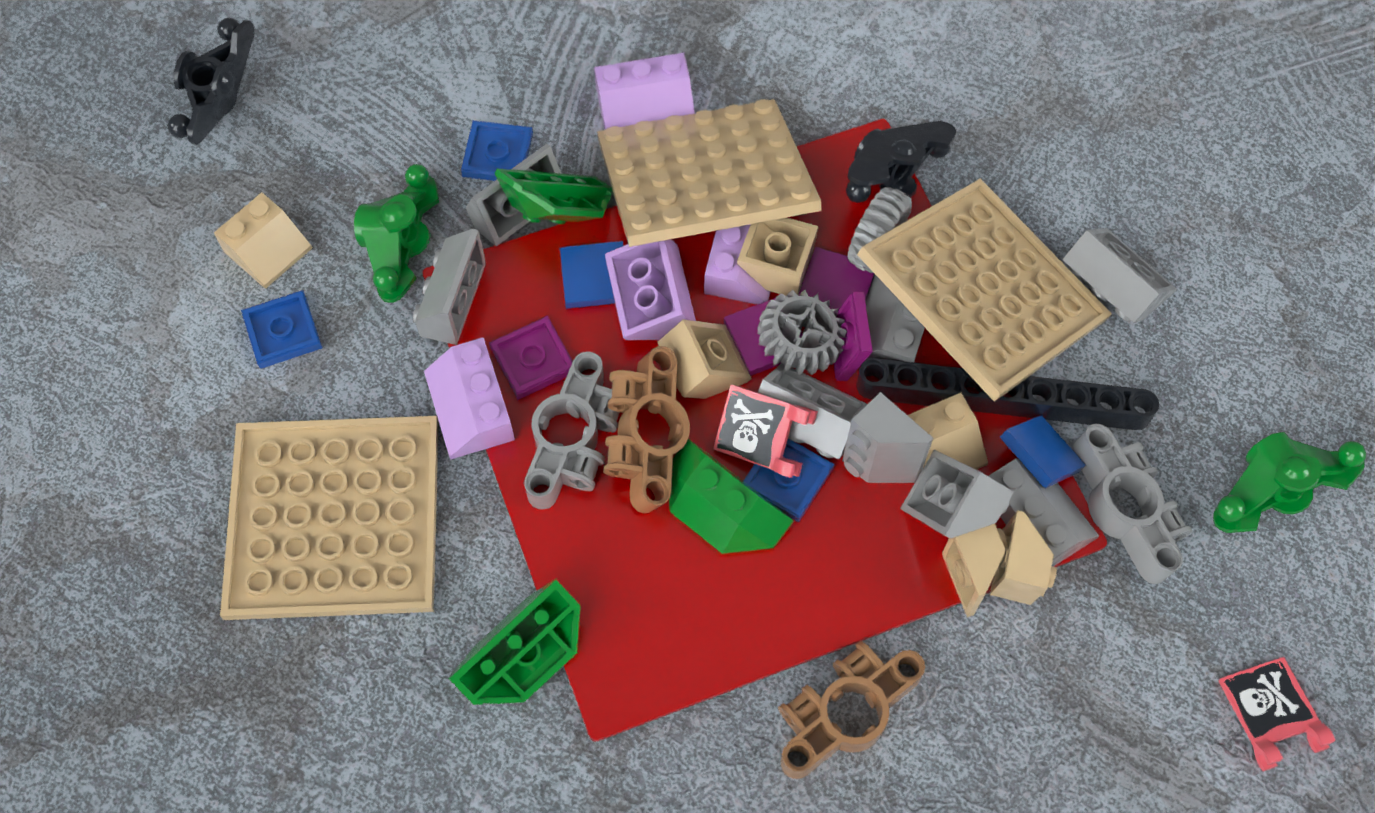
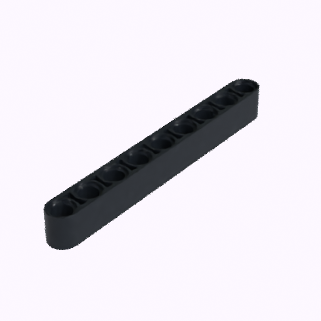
(1022, 402)

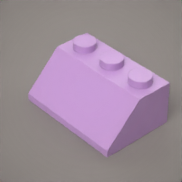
(644, 90)
(725, 276)
(649, 289)
(468, 399)

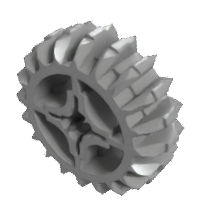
(884, 213)
(782, 325)

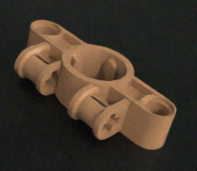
(627, 453)
(858, 673)

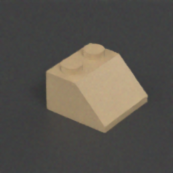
(262, 240)
(778, 253)
(705, 358)
(953, 431)
(973, 563)
(1026, 565)

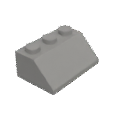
(491, 209)
(1118, 274)
(451, 287)
(892, 327)
(833, 407)
(885, 444)
(955, 497)
(1048, 509)

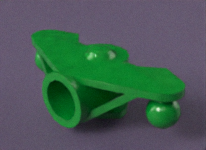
(395, 233)
(1283, 478)

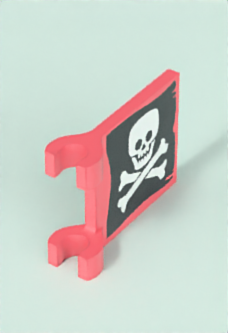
(758, 429)
(1273, 709)

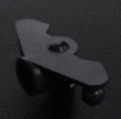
(211, 80)
(894, 156)

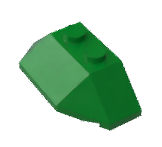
(554, 195)
(722, 505)
(522, 649)

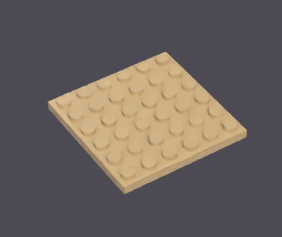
(706, 172)
(985, 287)
(332, 518)

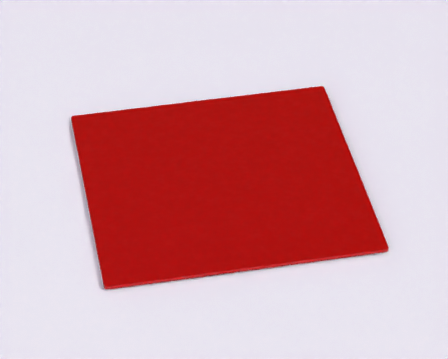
(658, 603)

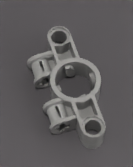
(576, 463)
(1152, 536)

